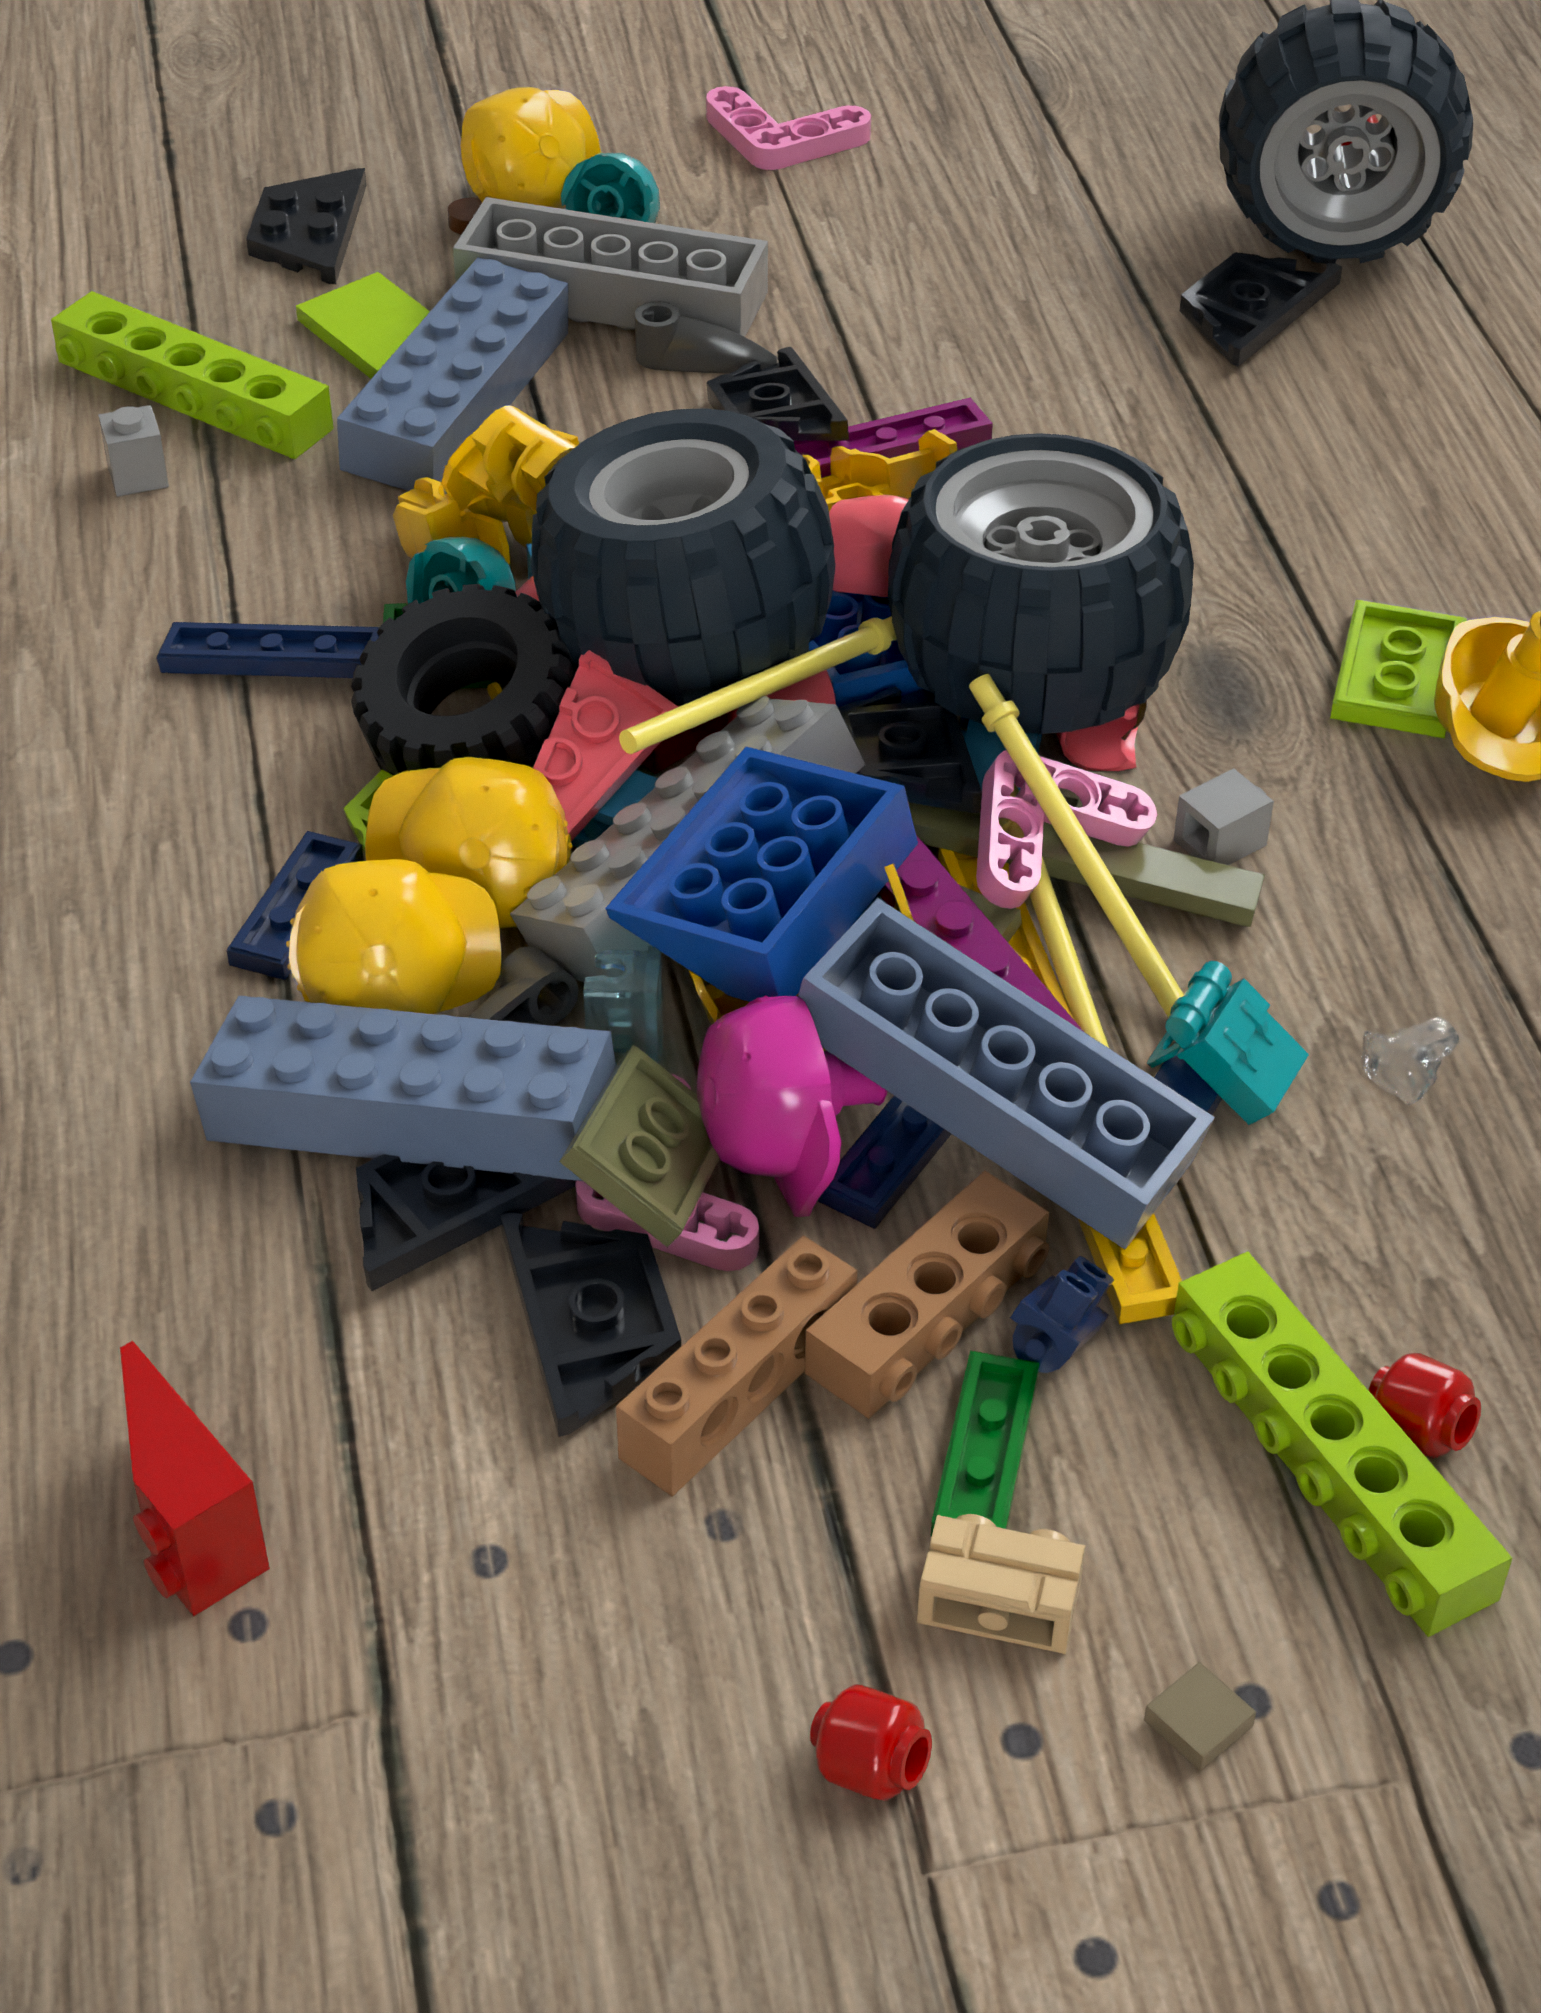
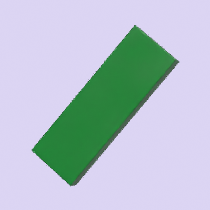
(987, 1438)

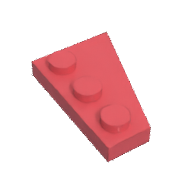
(584, 746)

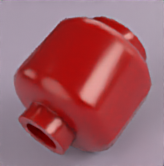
(1428, 1403)
(871, 1742)

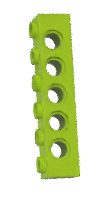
(193, 374)
(1340, 1445)

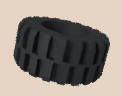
(446, 647)

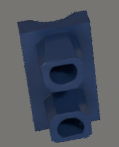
(1060, 1315)

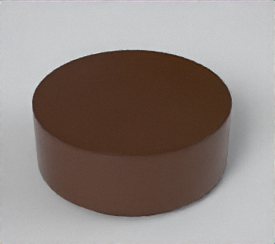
(461, 212)

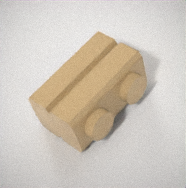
(1001, 1582)

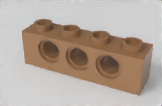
(926, 1294)
(729, 1368)

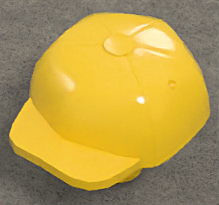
(526, 144)
(1493, 695)
(473, 823)
(394, 938)

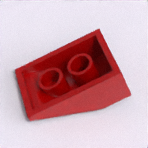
(191, 1494)

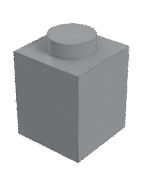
(133, 450)
(1223, 819)

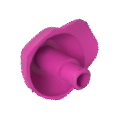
(775, 1097)

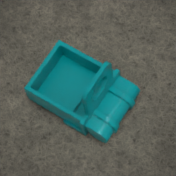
(1231, 1042)

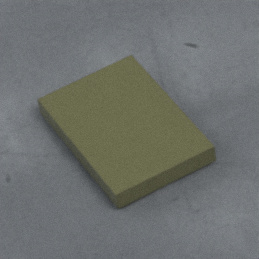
(645, 1146)

